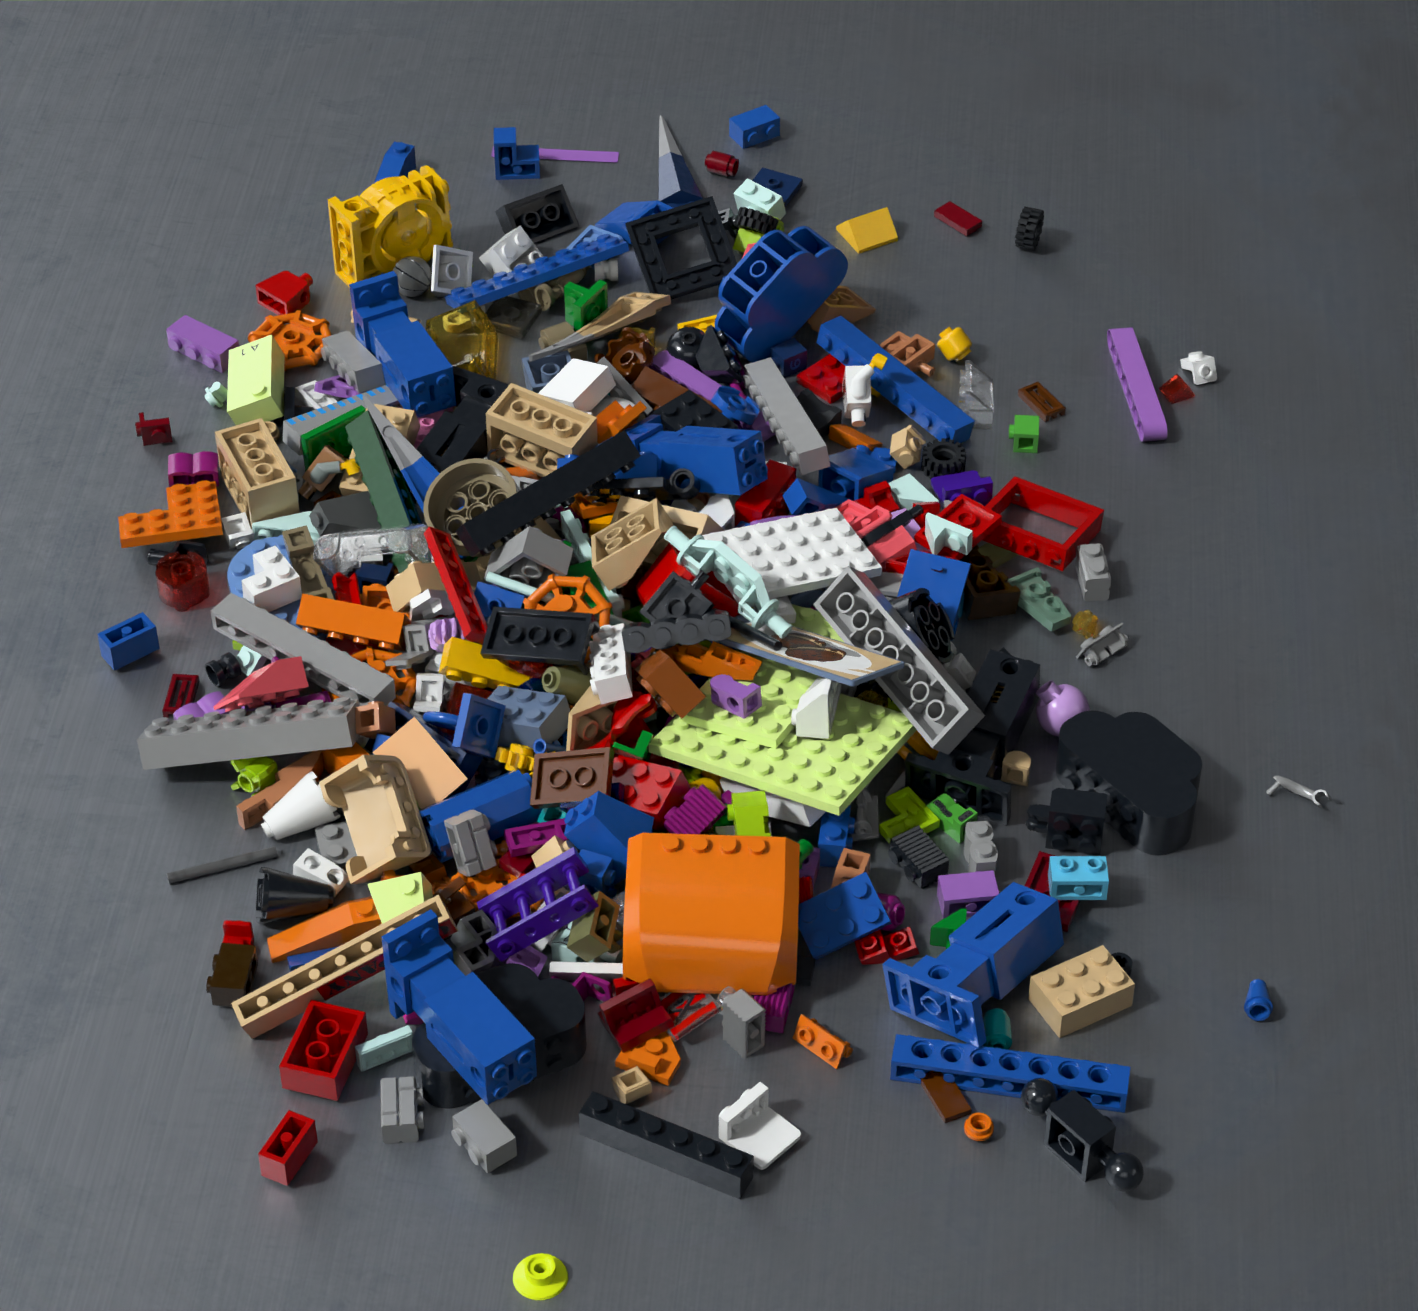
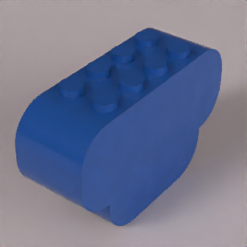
(777, 289)

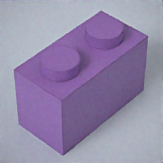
(966, 891)

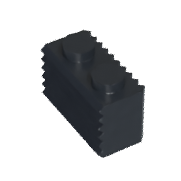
(918, 856)

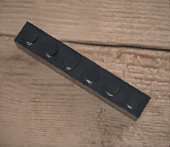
(666, 1145)

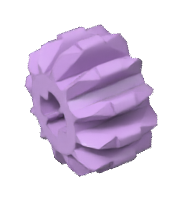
(442, 631)

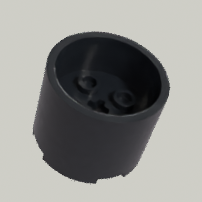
(927, 621)

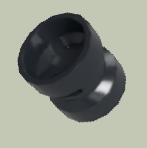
(223, 669)

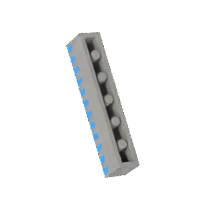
(301, 424)

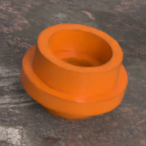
(982, 1121)

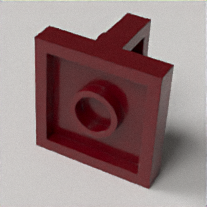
(635, 1016)

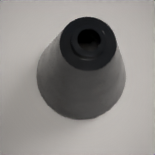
(290, 896)

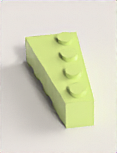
(399, 894)

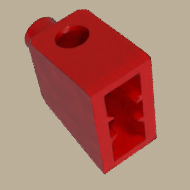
(284, 292)

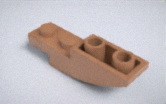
(254, 808)

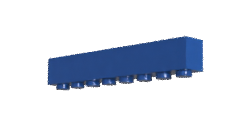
(896, 382)

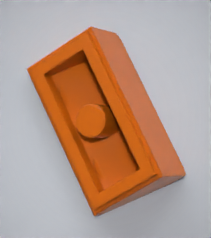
(851, 438)

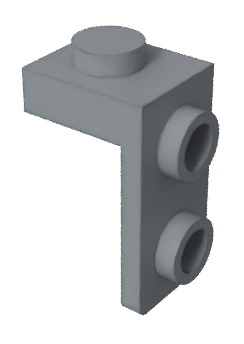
(416, 645)

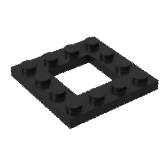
(698, 214)

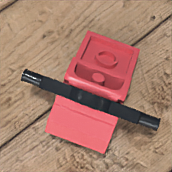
(882, 535)

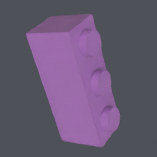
(201, 343)

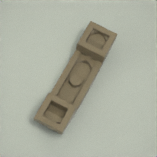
(300, 554)

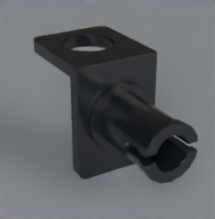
(181, 546)

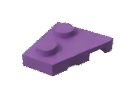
(336, 387)

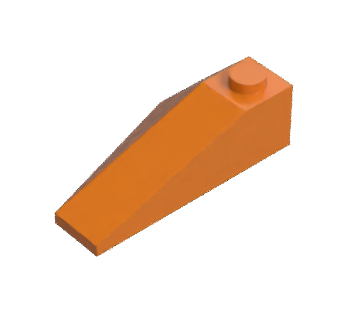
(326, 929)

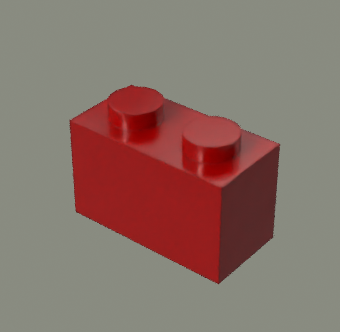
(288, 1147)

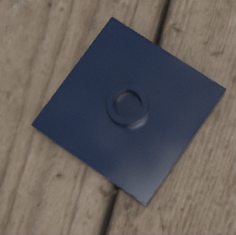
(779, 183)

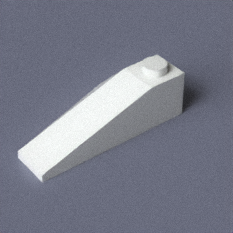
(817, 709)

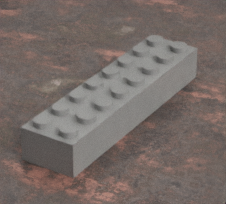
(920, 689)
(249, 733)

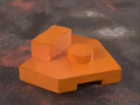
(654, 1057)

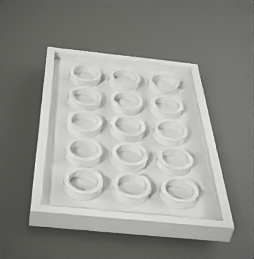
(799, 551)

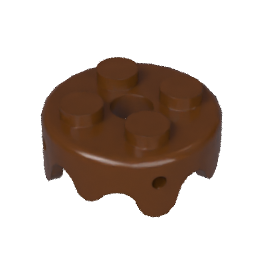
(629, 354)

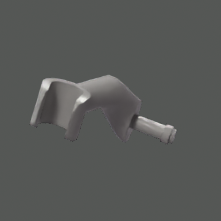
(1298, 789)

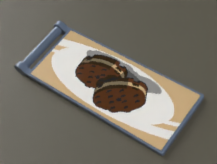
(818, 655)

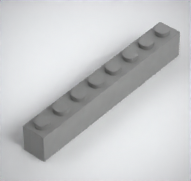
(786, 416)
(322, 662)

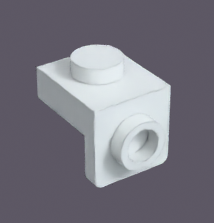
(1202, 367)
(237, 530)

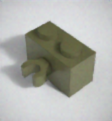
(595, 931)

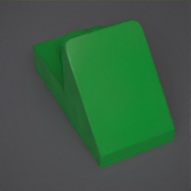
(940, 931)

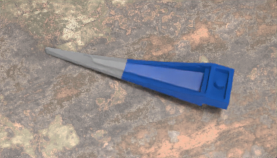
(413, 466)

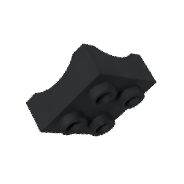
(819, 413)

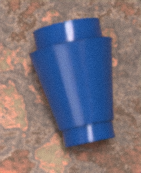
(1258, 1001)

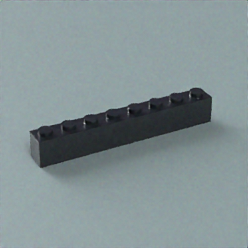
(547, 494)

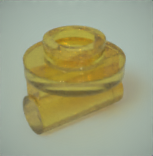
(1085, 623)

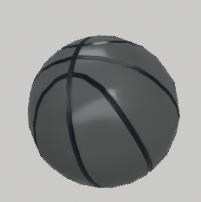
(413, 276)

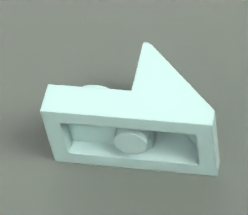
(948, 534)

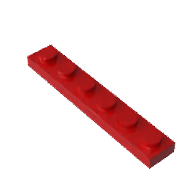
(456, 584)

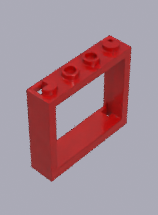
(1051, 504)

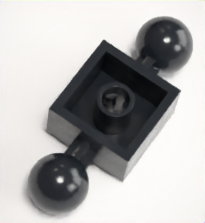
(1081, 1135)

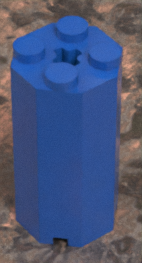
(501, 799)

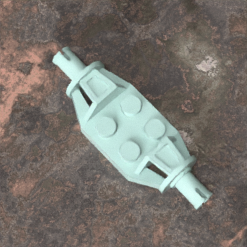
(735, 572)

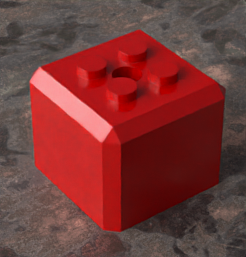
(663, 567)

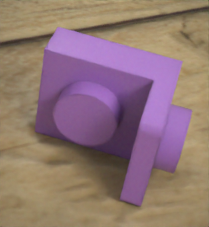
(528, 957)

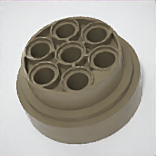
(462, 486)

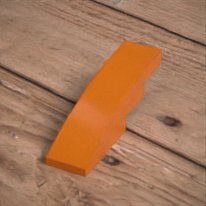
(713, 661)

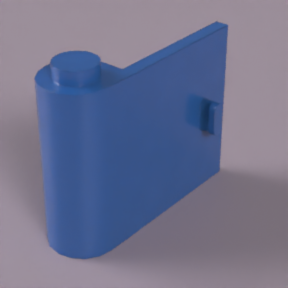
(943, 586)

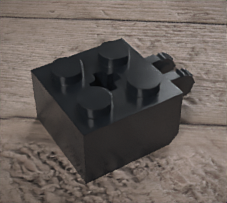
(1071, 821)

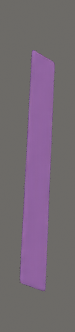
(576, 155)

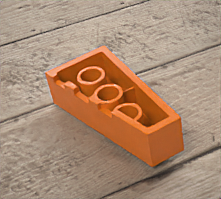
(352, 621)

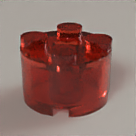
(182, 580)

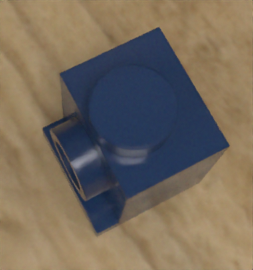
(374, 574)

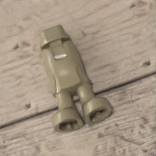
(551, 290)

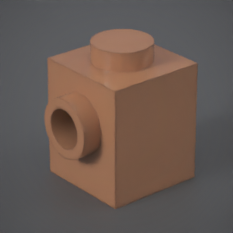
(375, 719)

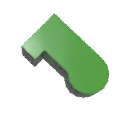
(952, 816)

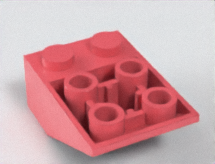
(268, 684)

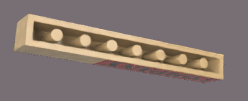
(328, 973)

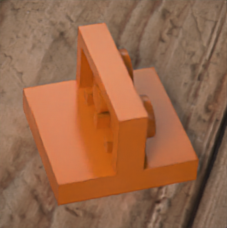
(617, 419)

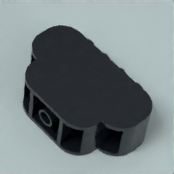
(1141, 767)
(545, 1007)

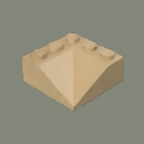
(625, 543)

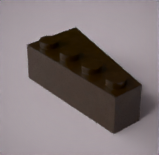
(987, 590)

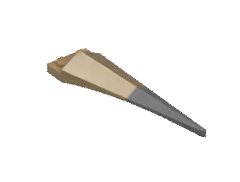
(624, 312)

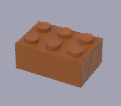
(668, 684)

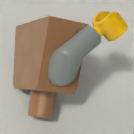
(324, 469)

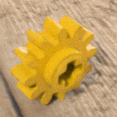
(516, 757)

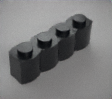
(684, 630)

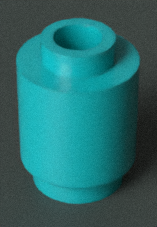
(997, 1029)

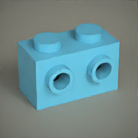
(1078, 877)

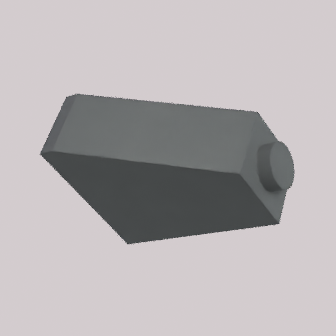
(344, 513)

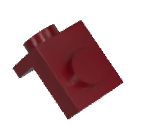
(153, 431)

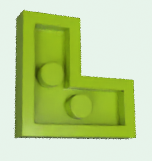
(909, 813)

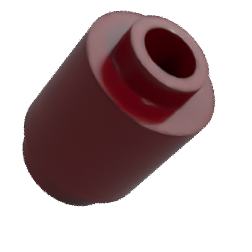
(721, 164)

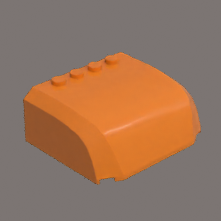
(711, 912)

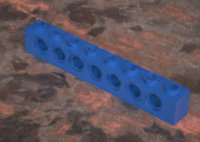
(1007, 1071)

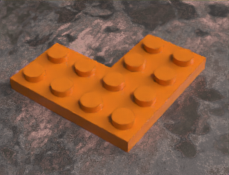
(190, 515)

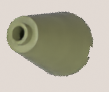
(567, 681)

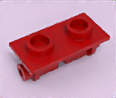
(346, 588)

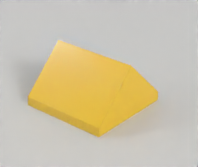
(869, 230)

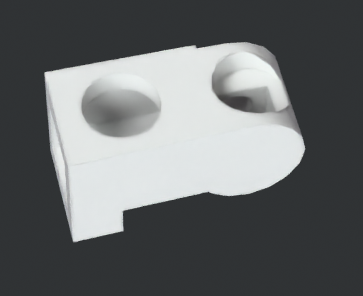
(321, 870)

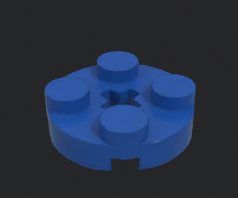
(735, 406)

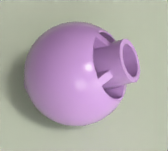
(1058, 705)

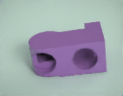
(734, 696)

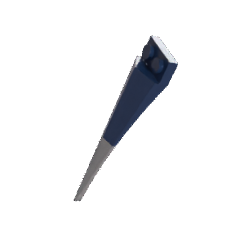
(675, 179)

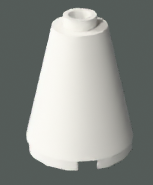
(299, 810)

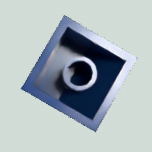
(852, 472)
(604, 828)

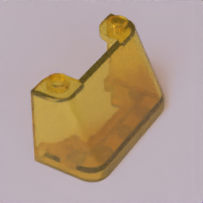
(466, 338)

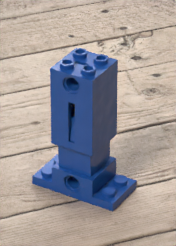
(408, 355)
(719, 457)
(983, 960)
(459, 1010)

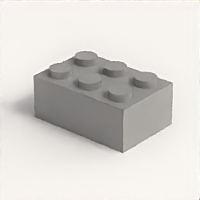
(530, 558)

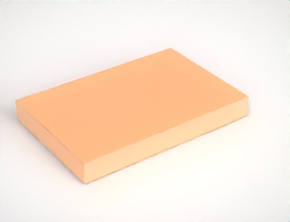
(427, 765)

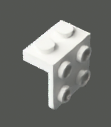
(756, 1127)

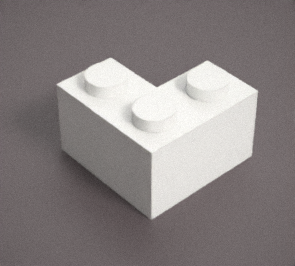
(274, 581)

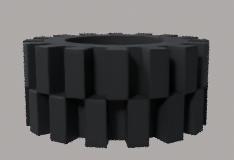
(755, 220)
(1029, 228)
(934, 453)

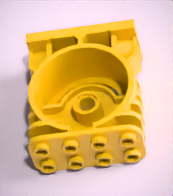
(388, 219)

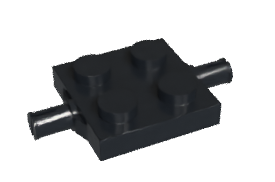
(678, 598)

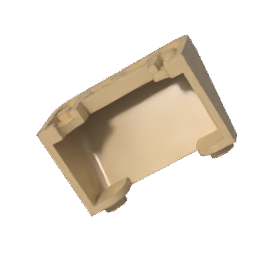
(379, 815)

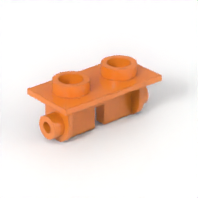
(821, 1042)

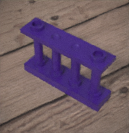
(528, 890)

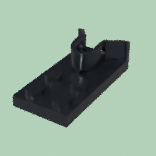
(539, 636)

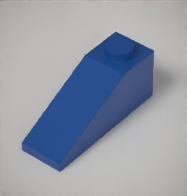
(397, 161)

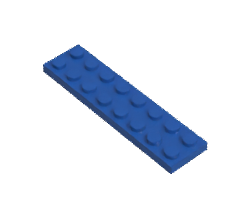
(542, 270)

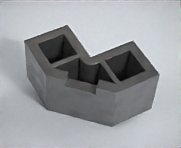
(470, 939)

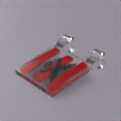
(691, 1010)

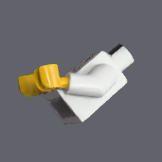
(858, 390)

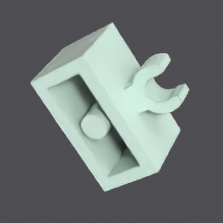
(759, 198)

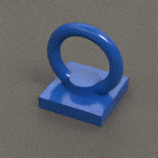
(475, 727)

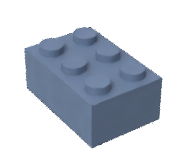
(530, 715)

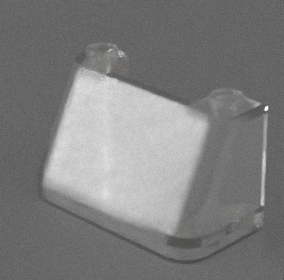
(344, 549)

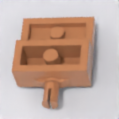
(911, 352)

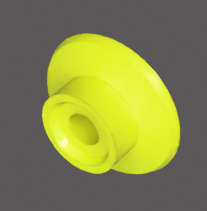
(540, 1285)

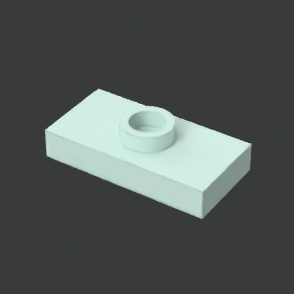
(384, 1048)

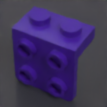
(966, 483)

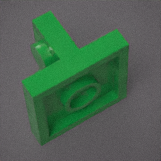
(584, 304)

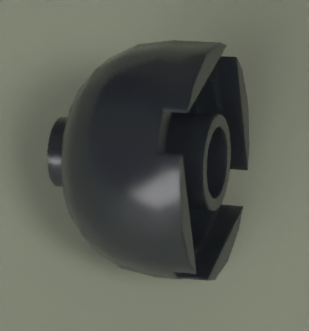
(685, 344)

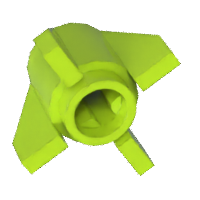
(254, 773)

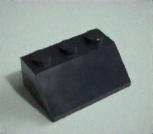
(539, 214)

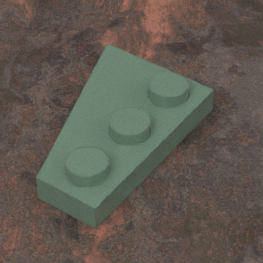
(1039, 600)

